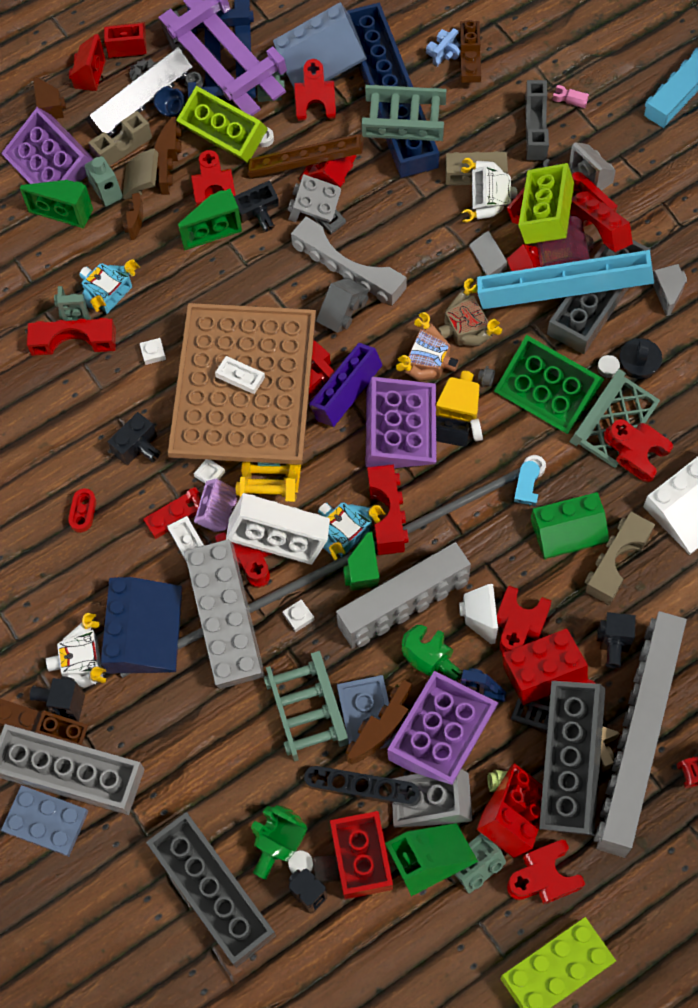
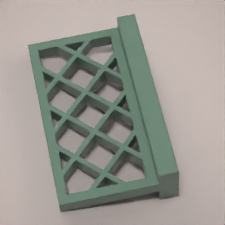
(603, 404)

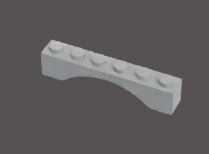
(381, 281)

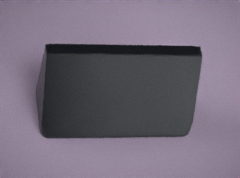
(452, 431)

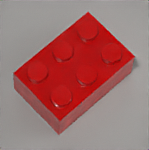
(540, 662)
(361, 855)

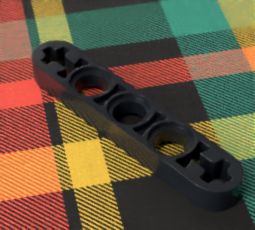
(353, 778)

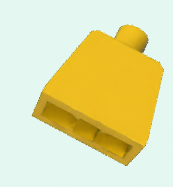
(459, 398)

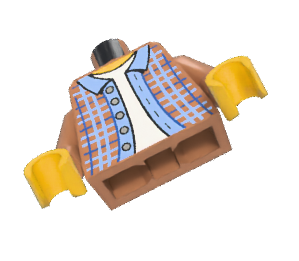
(428, 354)

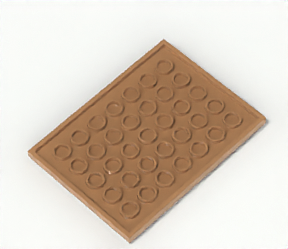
(225, 421)

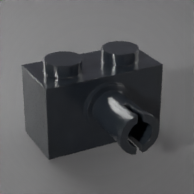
(256, 203)
(134, 439)
(616, 636)
(62, 698)

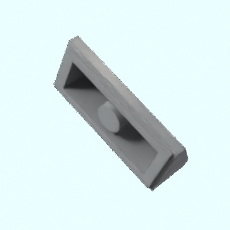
(488, 254)

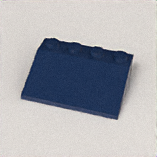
(141, 626)

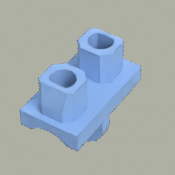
(447, 47)

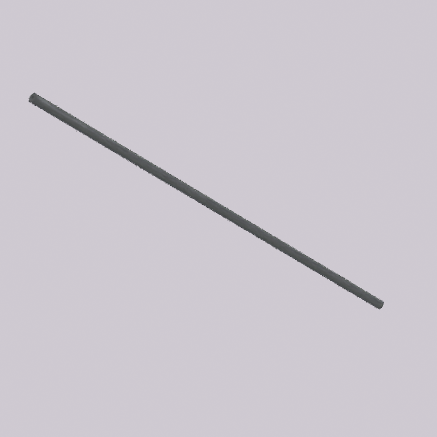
(323, 571)

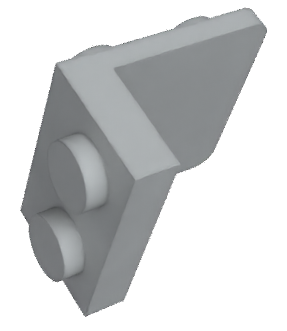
(314, 199)

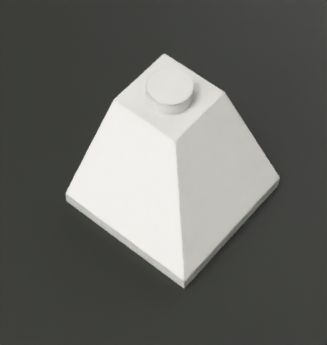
(480, 612)

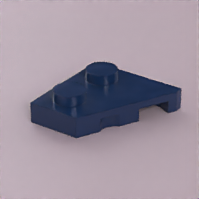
(482, 684)

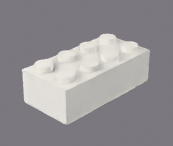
(277, 528)

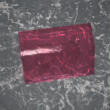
(565, 250)

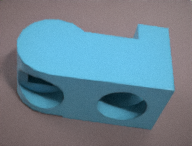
(528, 475)

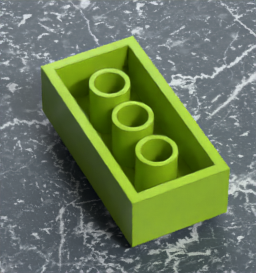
(222, 124)
(546, 204)
(558, 967)

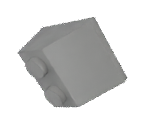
(591, 164)

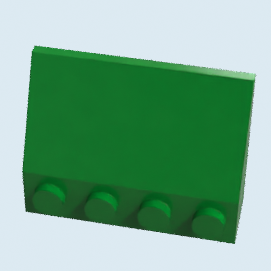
(548, 384)

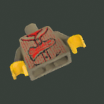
(467, 321)

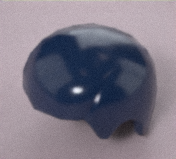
(169, 101)

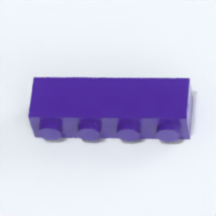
(345, 384)

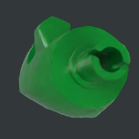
(431, 655)
(277, 838)

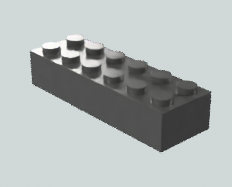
(584, 315)
(572, 758)
(211, 889)

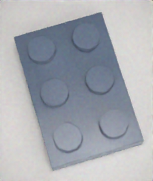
(360, 701)
(45, 820)

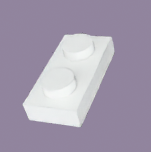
(240, 375)
(184, 535)

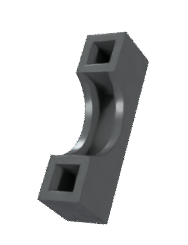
(535, 111)

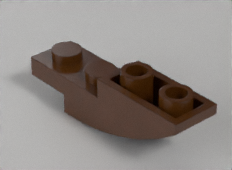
(470, 51)
(168, 148)
(42, 722)
(378, 732)

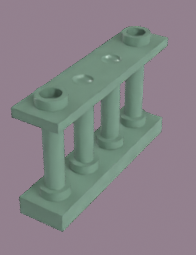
(404, 129)
(329, 710)

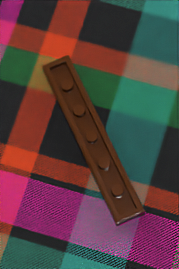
(305, 155)

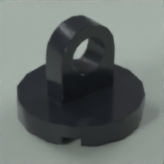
(640, 358)

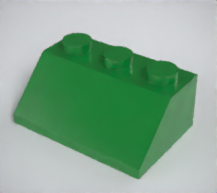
(570, 525)
(362, 566)

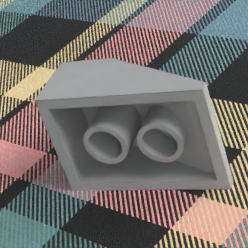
(438, 803)

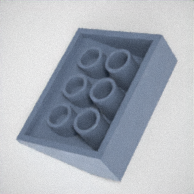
(325, 37)

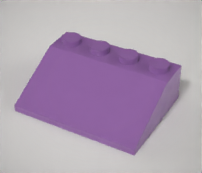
(46, 151)
(400, 423)
(441, 729)

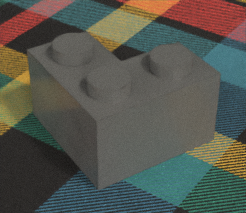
(340, 302)

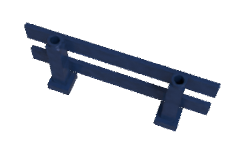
(241, 19)

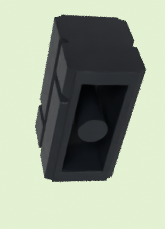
(307, 890)

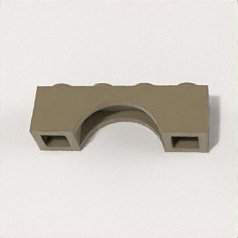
(632, 536)

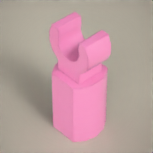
(570, 96)

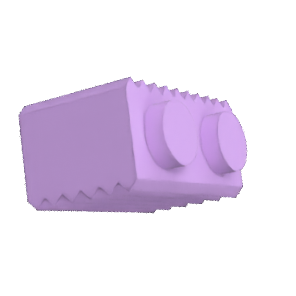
(216, 505)

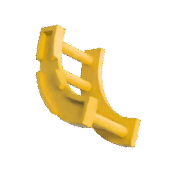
(285, 487)

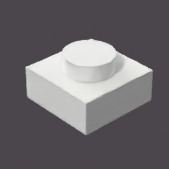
(152, 351)
(298, 615)

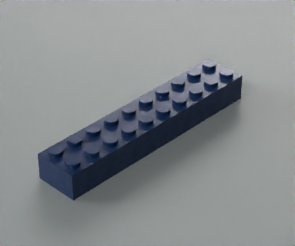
(386, 68)

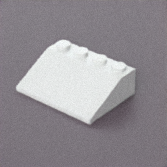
(676, 506)

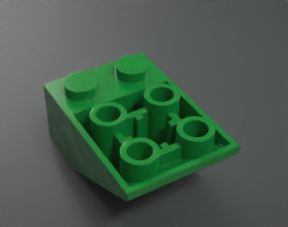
(430, 855)

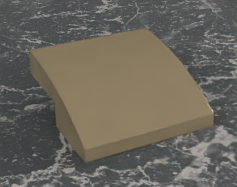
(140, 173)

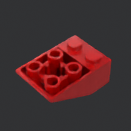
(513, 812)

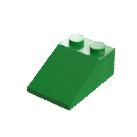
(59, 201)
(211, 220)

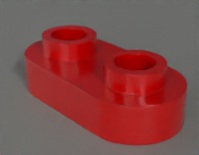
(82, 511)

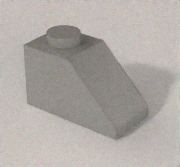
(669, 286)

